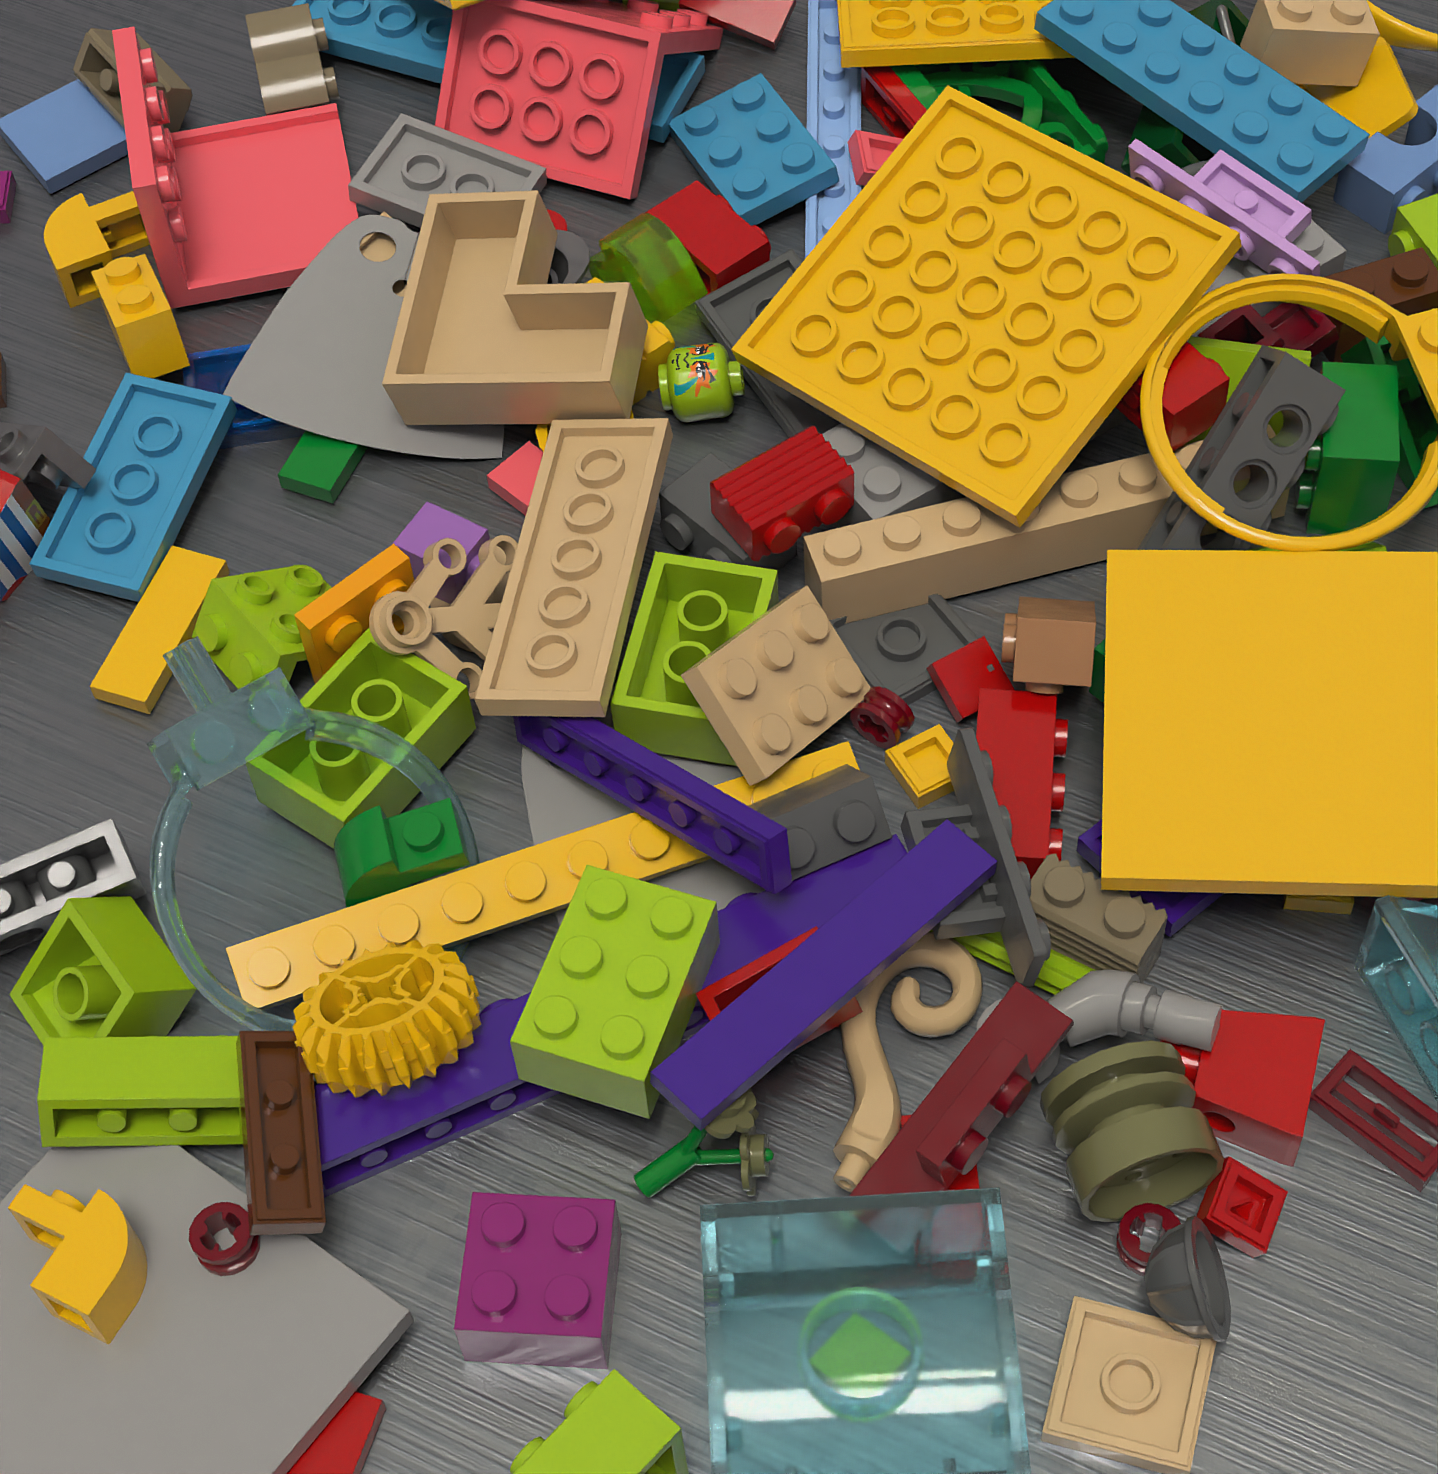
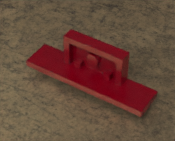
(970, 1098)

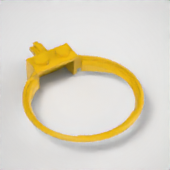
(1409, 337)

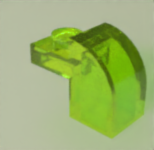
(653, 263)

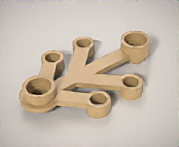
(465, 617)

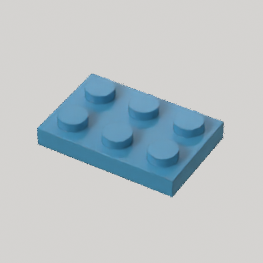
(753, 150)

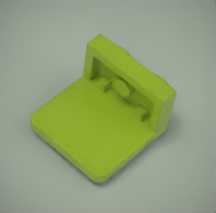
(251, 621)

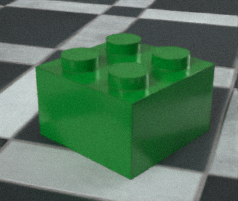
(1358, 457)

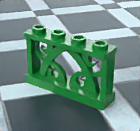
(1015, 82)

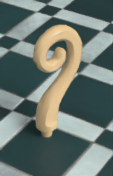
(877, 1099)

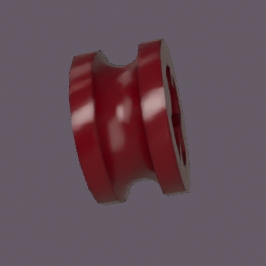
(882, 717)
(1135, 1220)
(210, 1255)

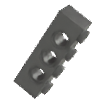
(1241, 439)
(75, 867)

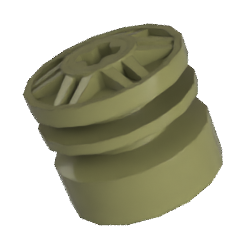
(1130, 1130)

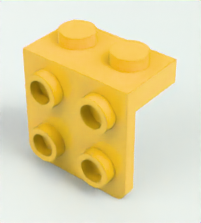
(1379, 101)

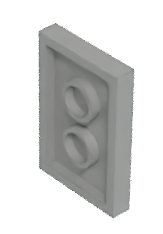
(428, 160)

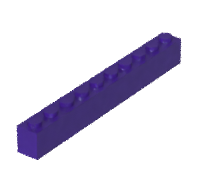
(380, 1132)

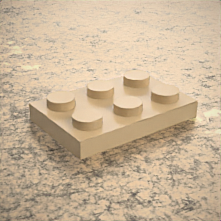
(777, 685)

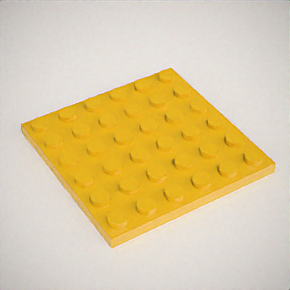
(986, 302)

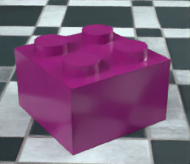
(538, 1280)

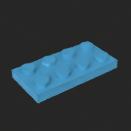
(148, 473)

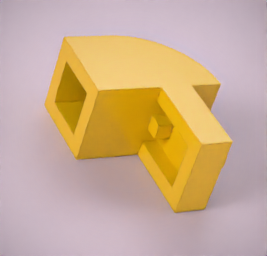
(89, 238)
(95, 1262)

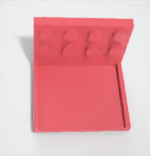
(565, 82)
(234, 200)

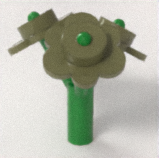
(753, 1152)

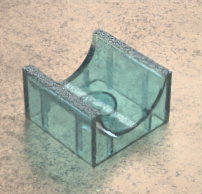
(862, 1336)

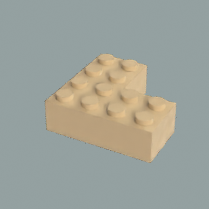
(491, 337)

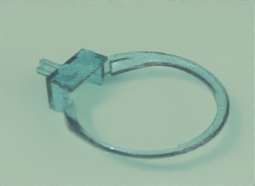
(224, 736)

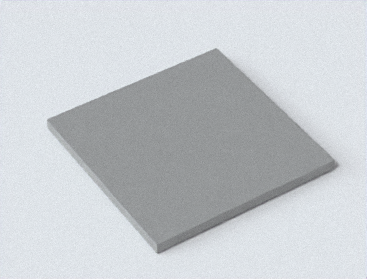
(206, 1363)

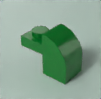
(395, 852)

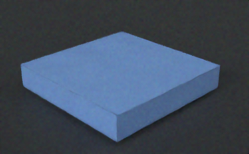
(64, 136)

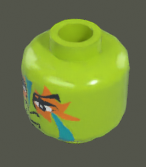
(700, 382)

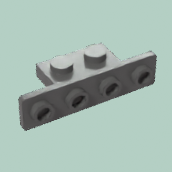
(1004, 899)

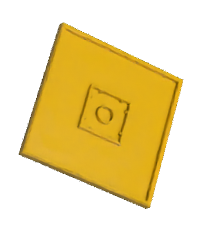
(1271, 722)

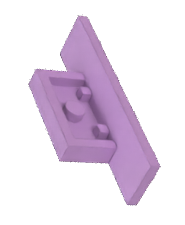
(1240, 200)

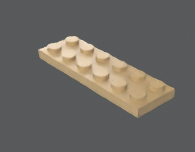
(575, 569)

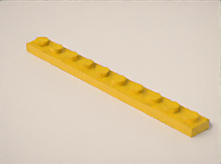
(489, 894)

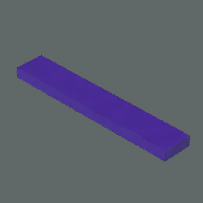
(664, 795)
(822, 974)

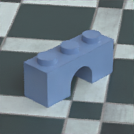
(1393, 173)

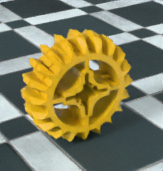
(387, 1018)

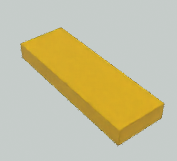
(162, 620)

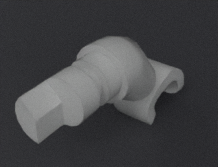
(1119, 1003)

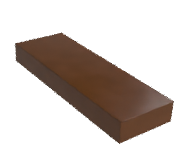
(279, 1135)

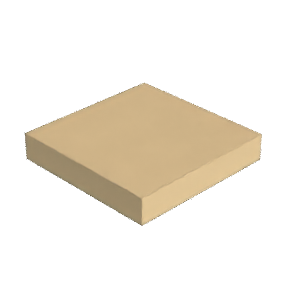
(1128, 1388)

